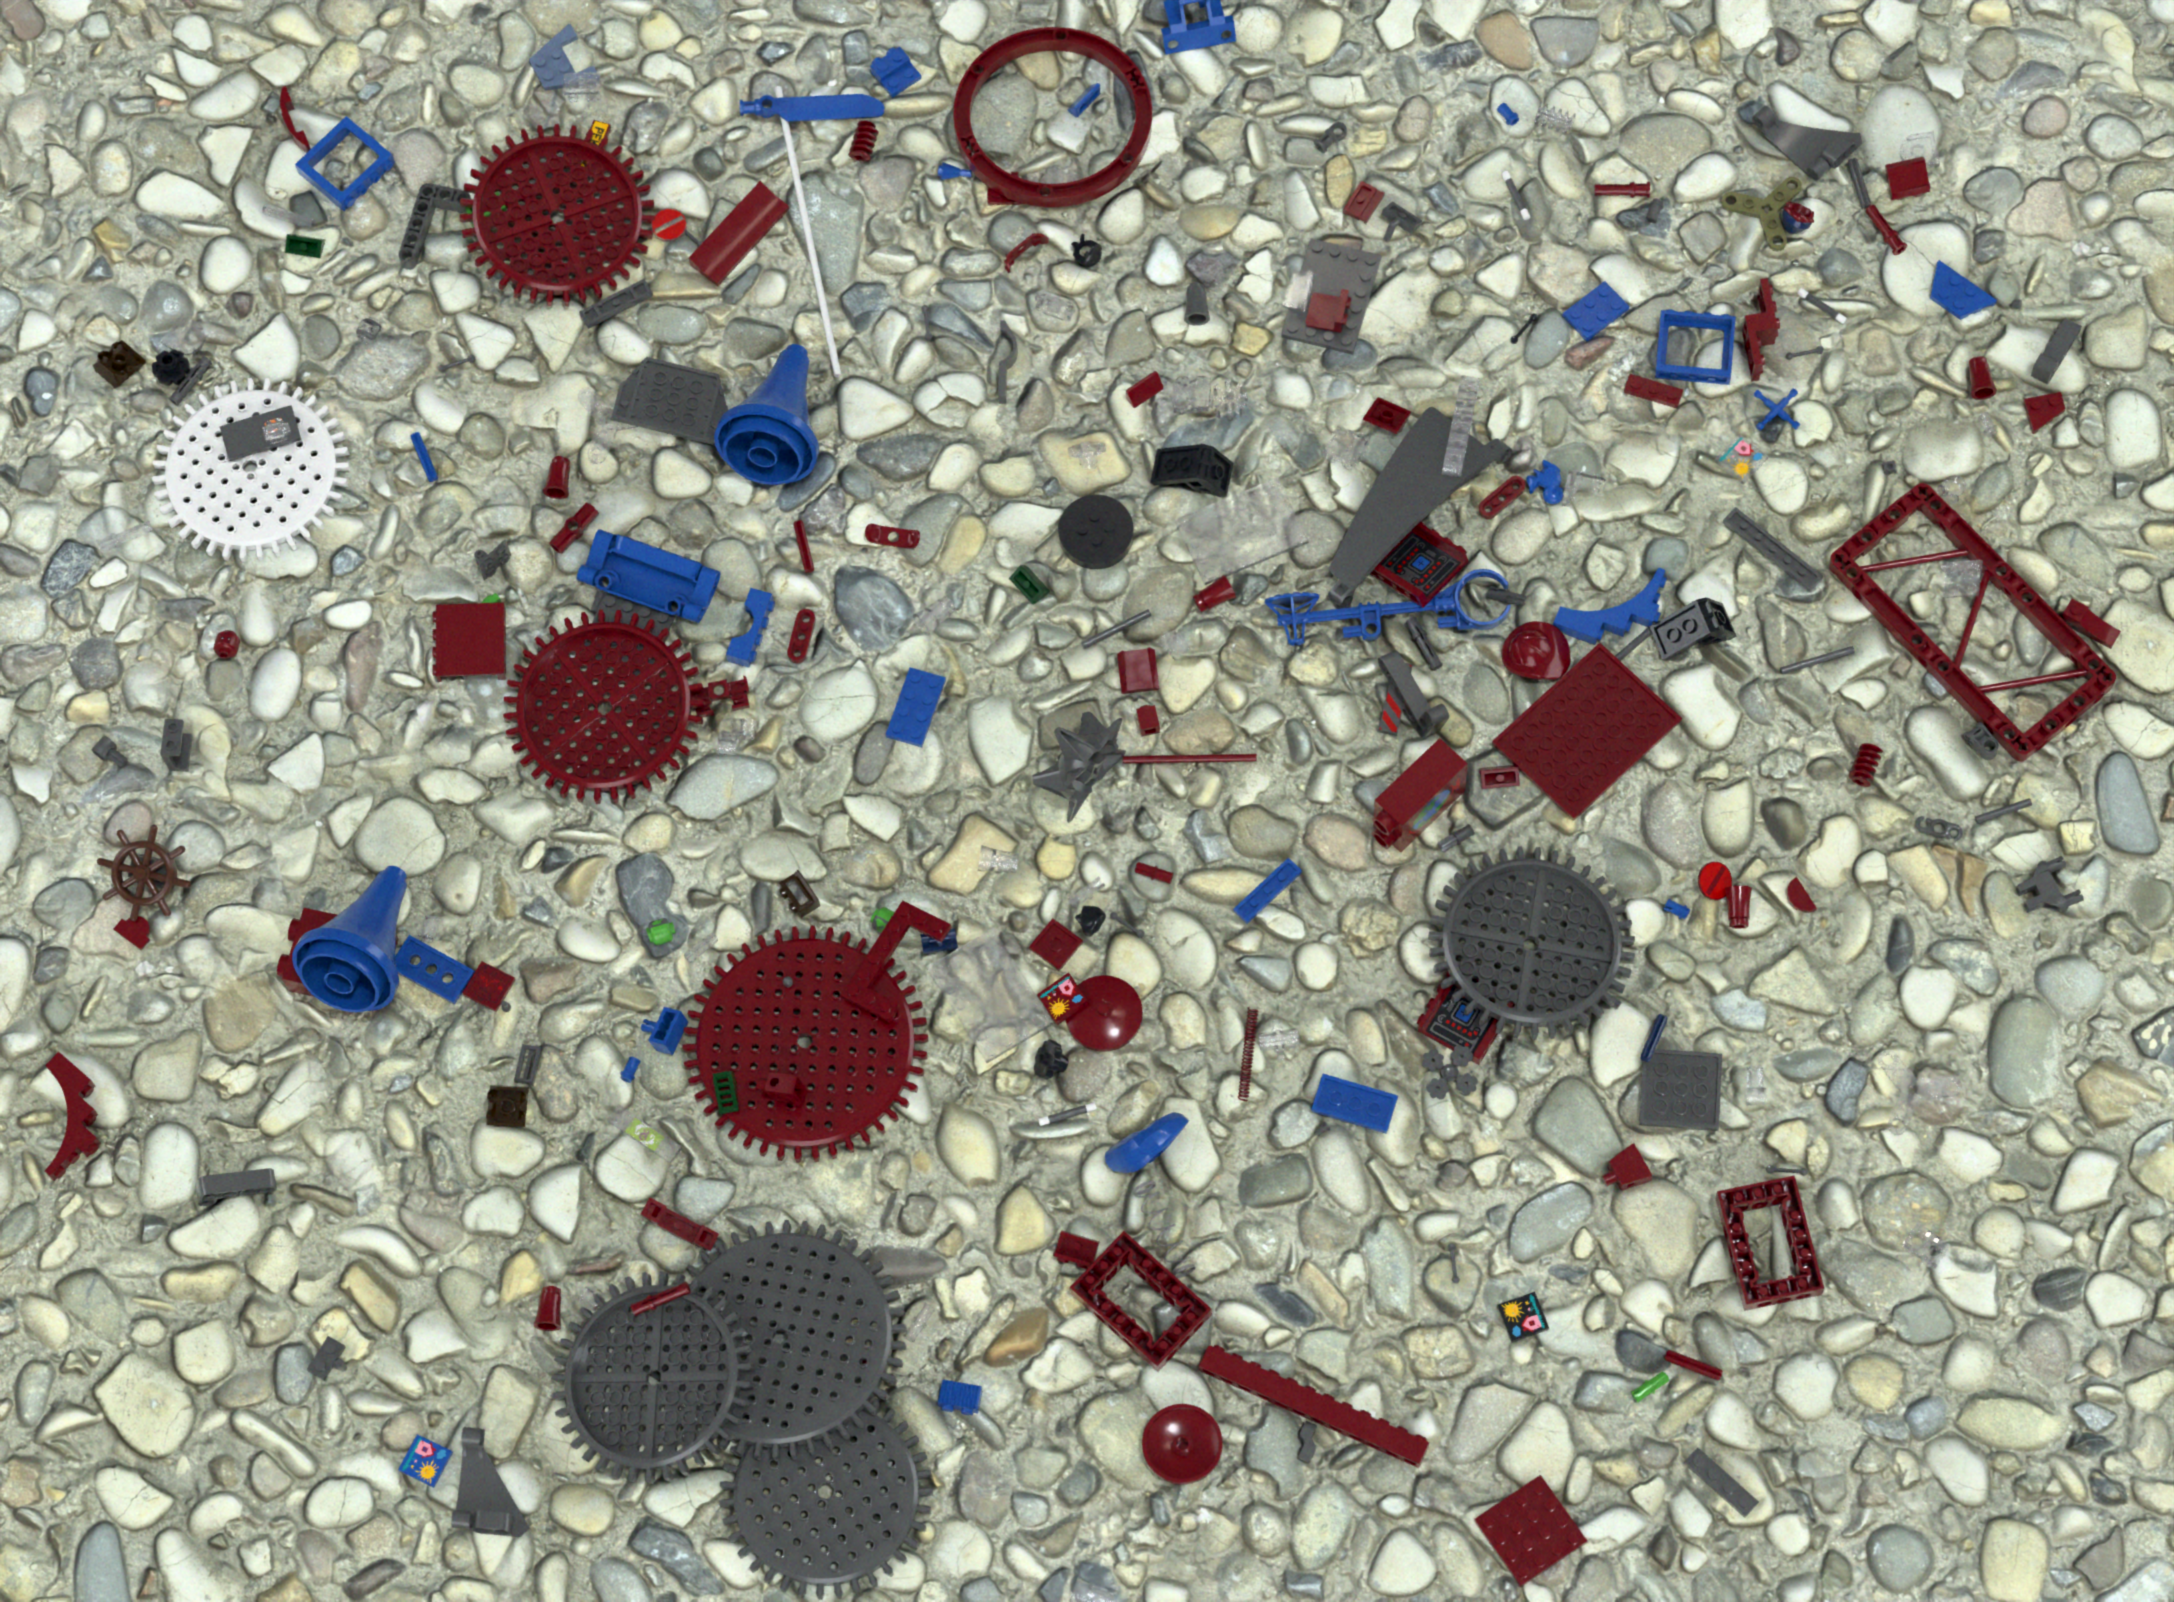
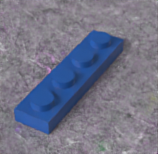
(1267, 890)

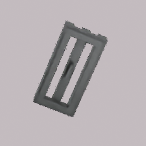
(525, 1080)

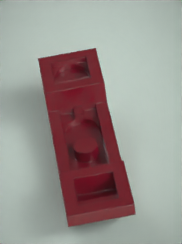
(286, 105)
(679, 1225)

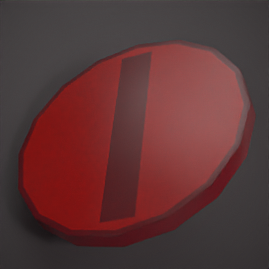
(1713, 880)

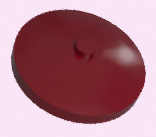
(1110, 1017)
(1182, 1444)

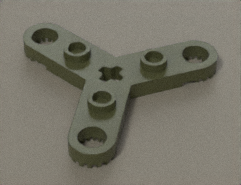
(1755, 208)

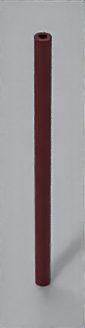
(1190, 758)

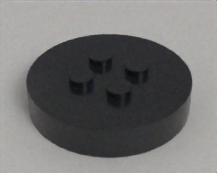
(1096, 531)

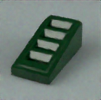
(719, 1093)

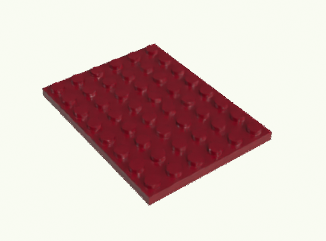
(1586, 731)

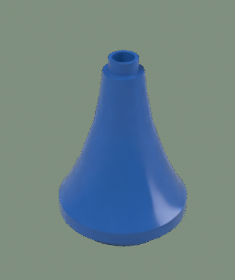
(771, 431)
(353, 955)

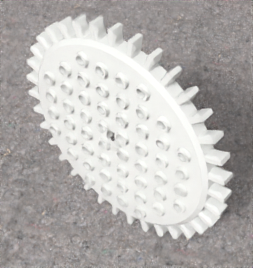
(271, 530)

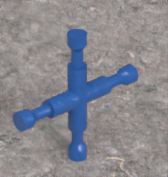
(1777, 409)

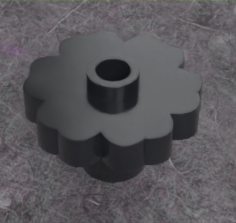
(170, 367)
(1050, 1060)

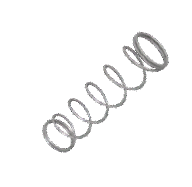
(1174, 1272)

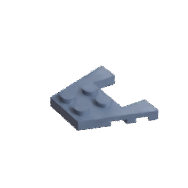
(551, 61)

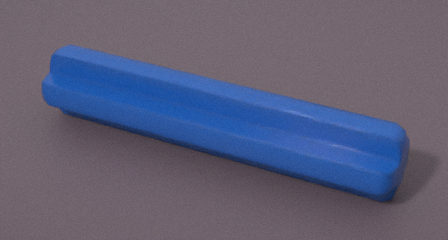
(424, 457)

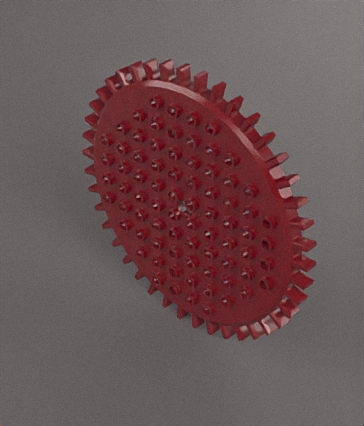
(867, 1106)

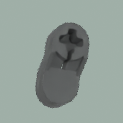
(1306, 1436)

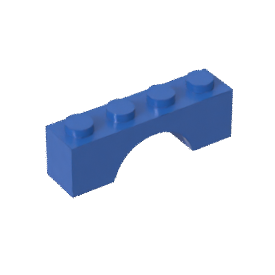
(743, 648)

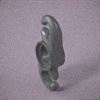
(1948, 826)

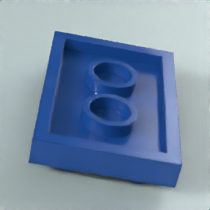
(1595, 311)

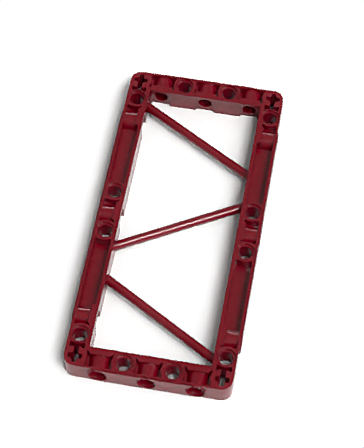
(1931, 656)

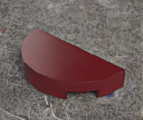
(1799, 898)

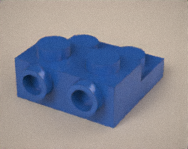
(895, 71)

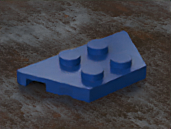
(1957, 293)

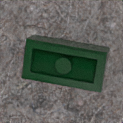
(304, 245)
(1029, 584)

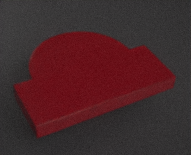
(134, 931)

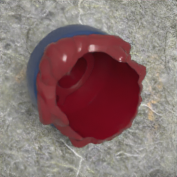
(1796, 217)

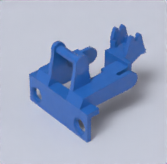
(1196, 34)

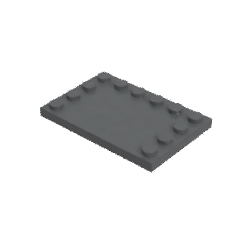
(1335, 269)

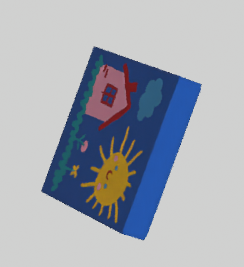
(425, 1461)

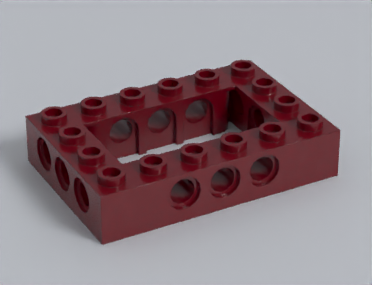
(1785, 1194)
(1127, 1251)

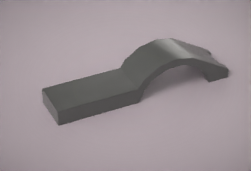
(1007, 363)

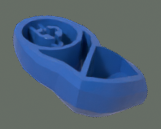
(1145, 1145)

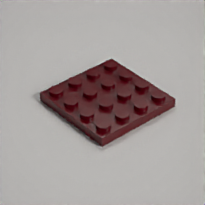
(1530, 1531)

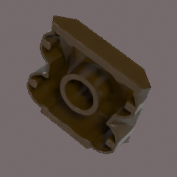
(118, 363)
(507, 1105)

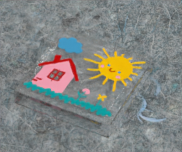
(1741, 459)

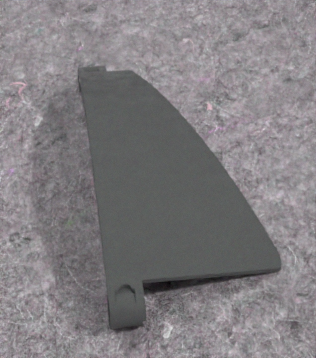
(1403, 497)

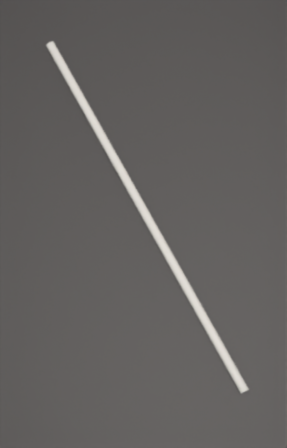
(810, 243)

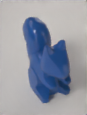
(1550, 480)

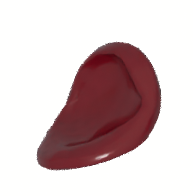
(1536, 651)

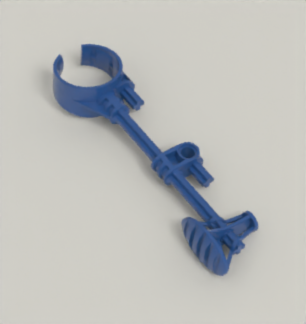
(1371, 613)

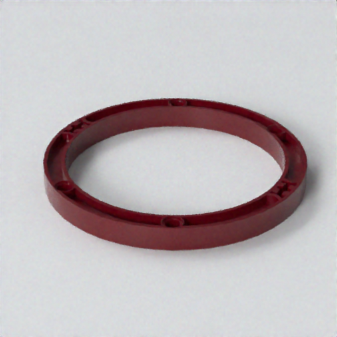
(1048, 40)

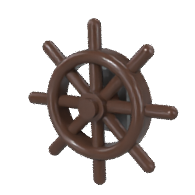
(144, 870)

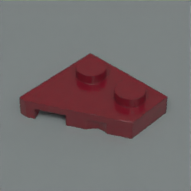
(2043, 409)

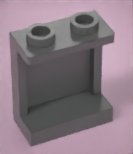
(176, 745)

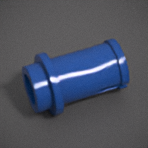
(1510, 117)
(1677, 909)
(630, 1069)

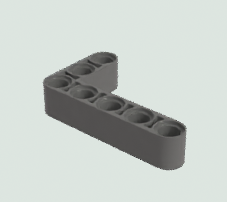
(424, 218)
(1423, 717)

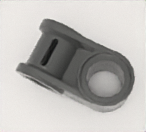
(1981, 738)

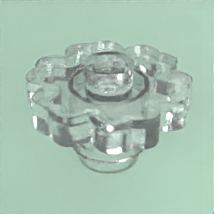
(1087, 453)

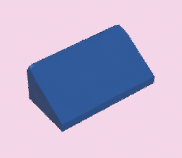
(1084, 100)

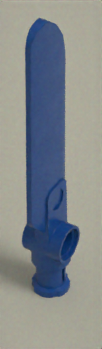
(815, 107)

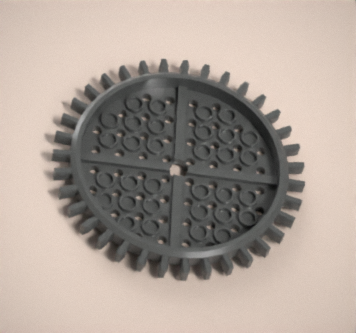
(1583, 897)
(597, 1334)
(818, 1569)

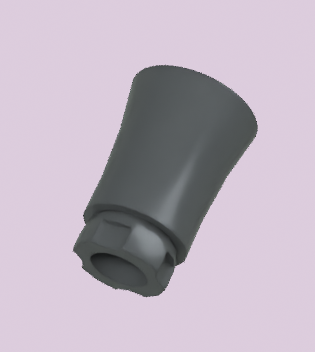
(1196, 305)

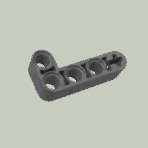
(2050, 360)
(234, 1184)

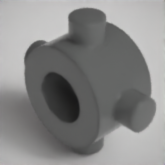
(1889, 467)

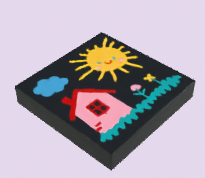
(1523, 1317)

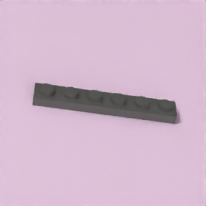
(1772, 549)

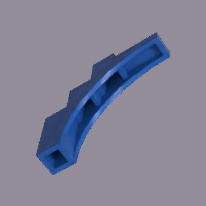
(1590, 625)

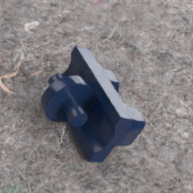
(931, 945)

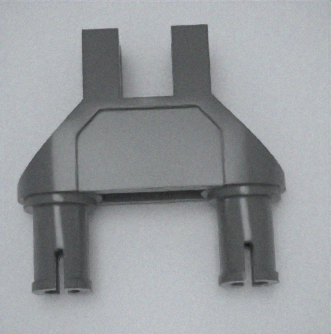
(2046, 890)

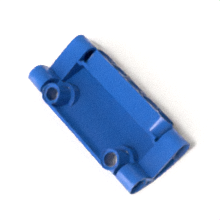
(649, 575)

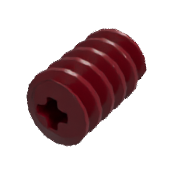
(863, 141)
(1864, 764)

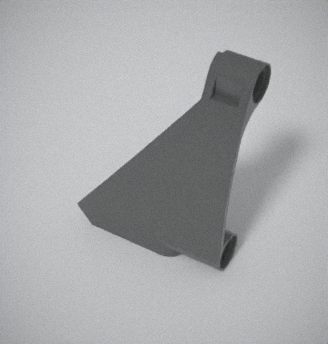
(1807, 147)
(482, 1496)

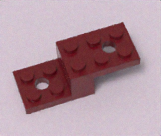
(1760, 329)

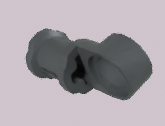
(1330, 137)

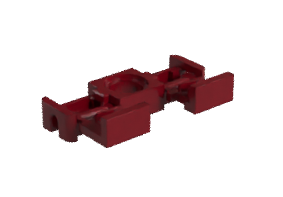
(735, 689)

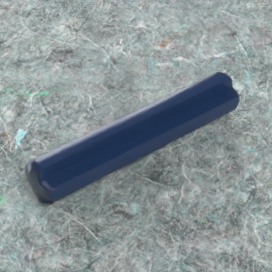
(1653, 1038)

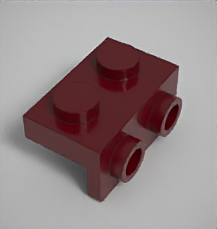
(1076, 1249)

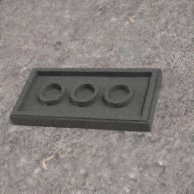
(246, 436)

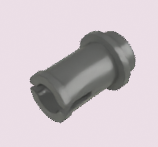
(1654, 211)

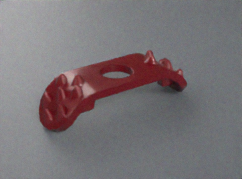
(1034, 239)
(879, 535)

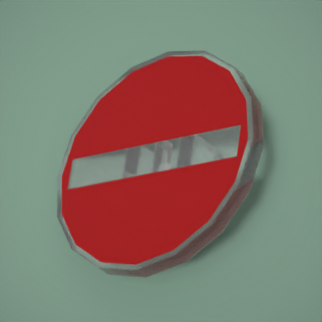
(669, 224)

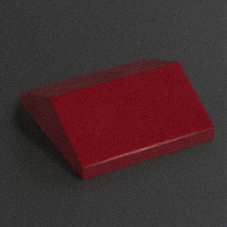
(1387, 415)

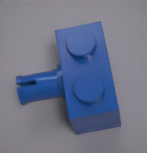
(666, 1031)

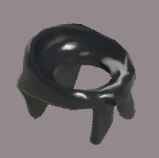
(1090, 257)
(1091, 919)

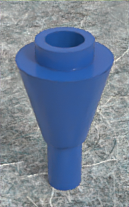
(949, 171)

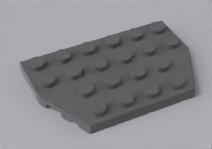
(671, 400)

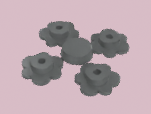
(1449, 1072)

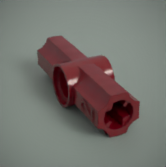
(581, 519)

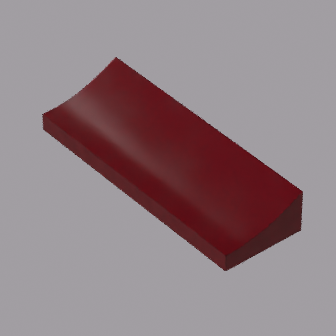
(738, 234)

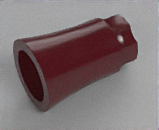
(1981, 379)
(558, 478)
(1214, 594)
(1738, 905)
(549, 1309)

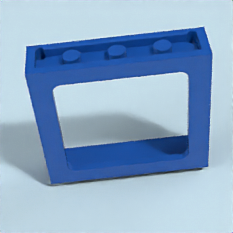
(359, 187)
(1695, 320)

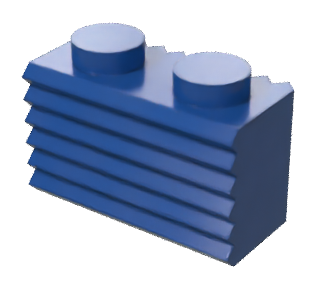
(960, 1397)

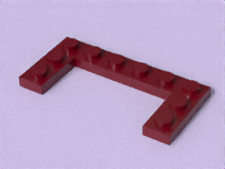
(858, 988)

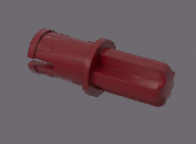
(1154, 872)

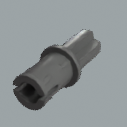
(1506, 596)
(1455, 838)

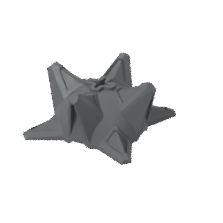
(1082, 761)

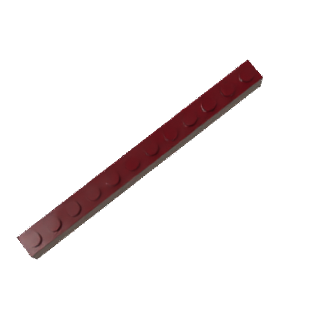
(1314, 1406)

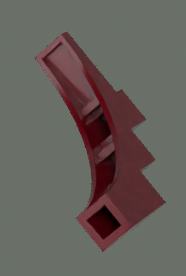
(79, 1115)

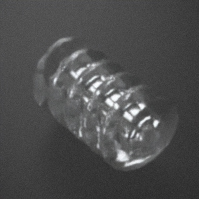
(1555, 119)

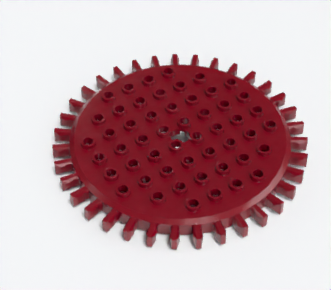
(574, 153)
(601, 637)

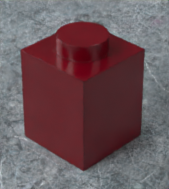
(1148, 720)

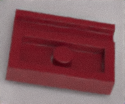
(1363, 202)

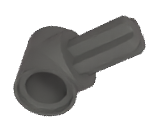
(107, 749)

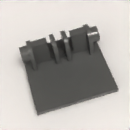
(490, 562)

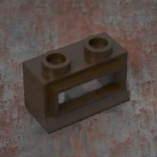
(799, 894)

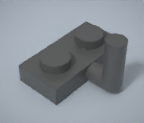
(1399, 217)
(327, 1358)

